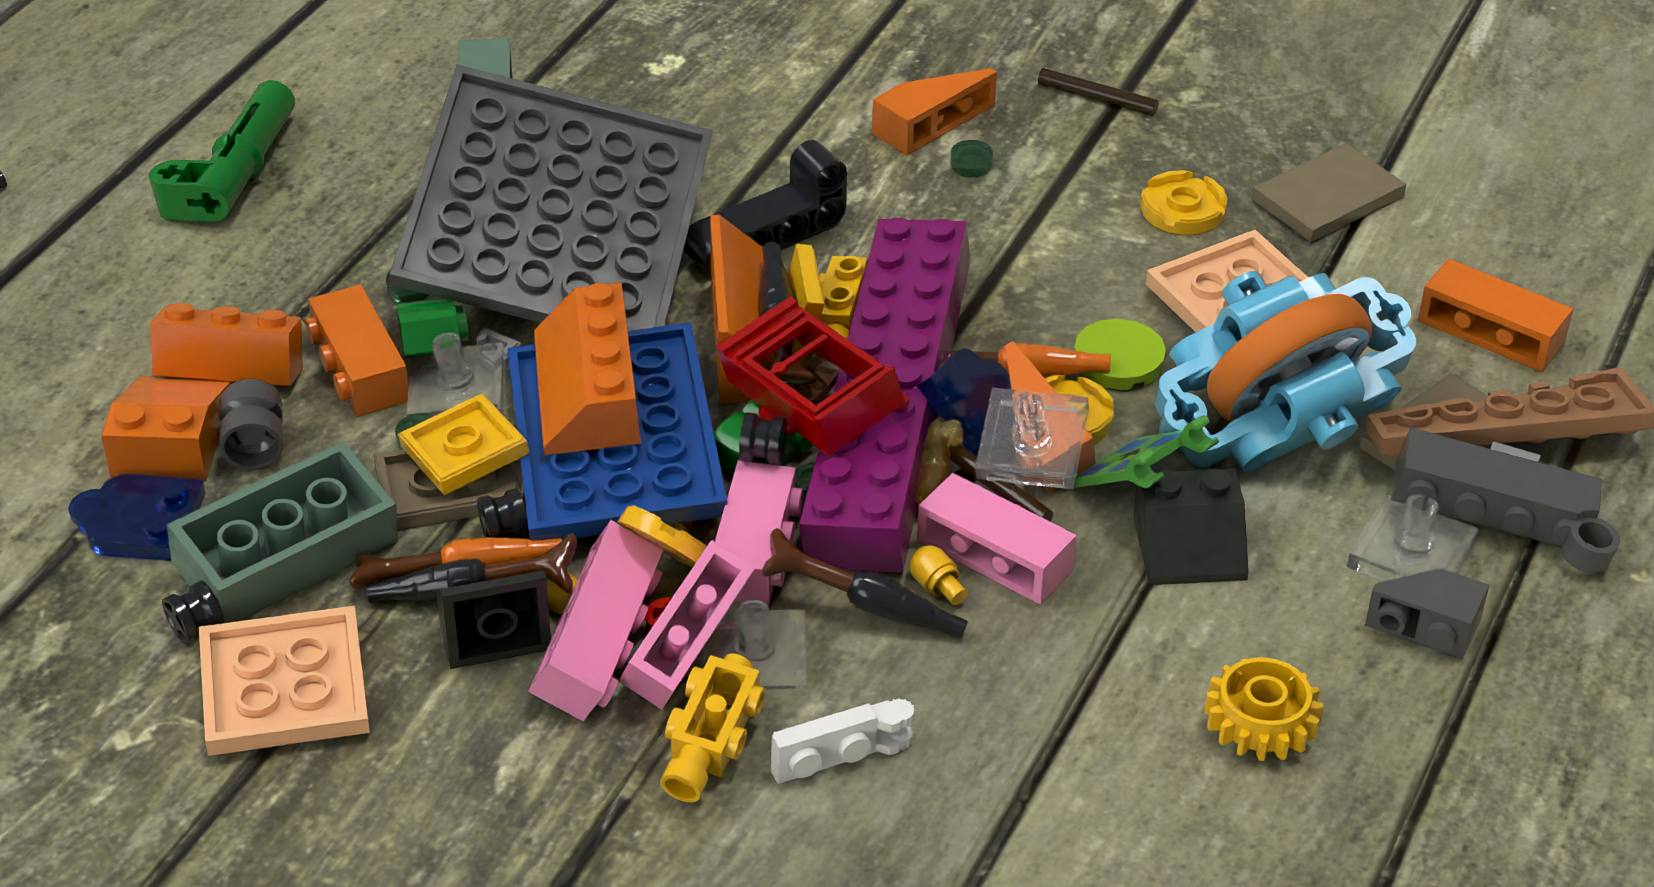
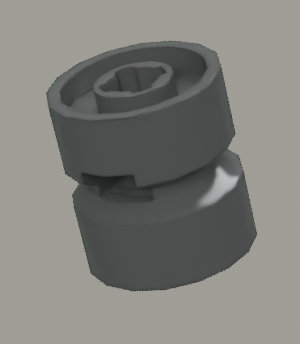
(250, 424)

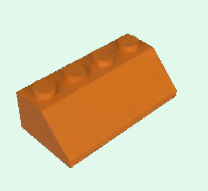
(735, 292)
(586, 373)

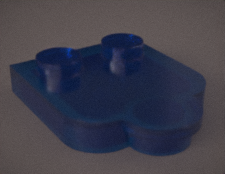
(963, 390)
(133, 513)

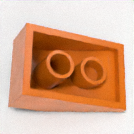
(164, 427)

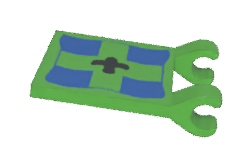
(1134, 458)

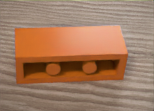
(1495, 314)
(226, 344)
(357, 350)

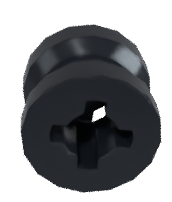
(763, 438)
(503, 515)
(192, 611)

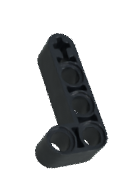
(788, 214)

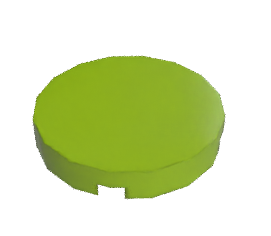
(1134, 351)

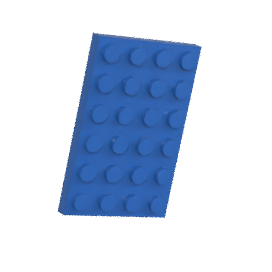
(668, 474)

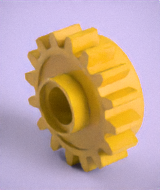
(1263, 707)

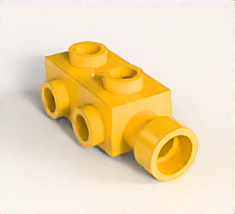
(841, 291)
(705, 731)

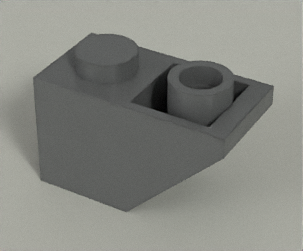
(1429, 609)

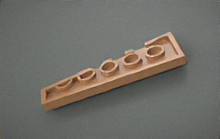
(1587, 406)

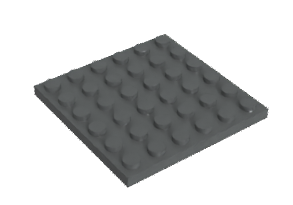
(549, 197)

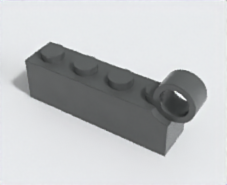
(1508, 495)

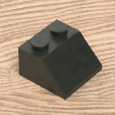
(1192, 527)
(495, 619)

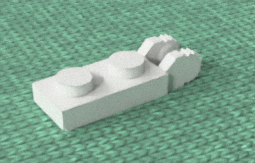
(841, 739)

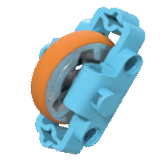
(1287, 366)

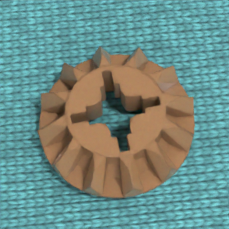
(826, 378)

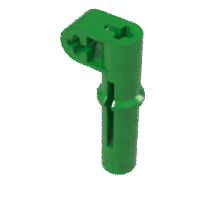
(210, 188)

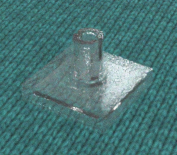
(456, 376)
(1032, 438)
(1411, 540)
(770, 641)

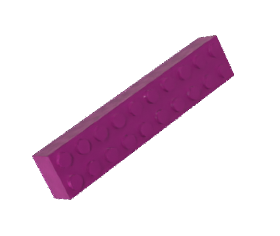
(906, 317)

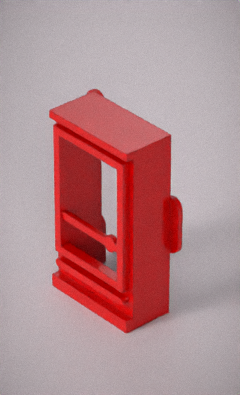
(837, 418)

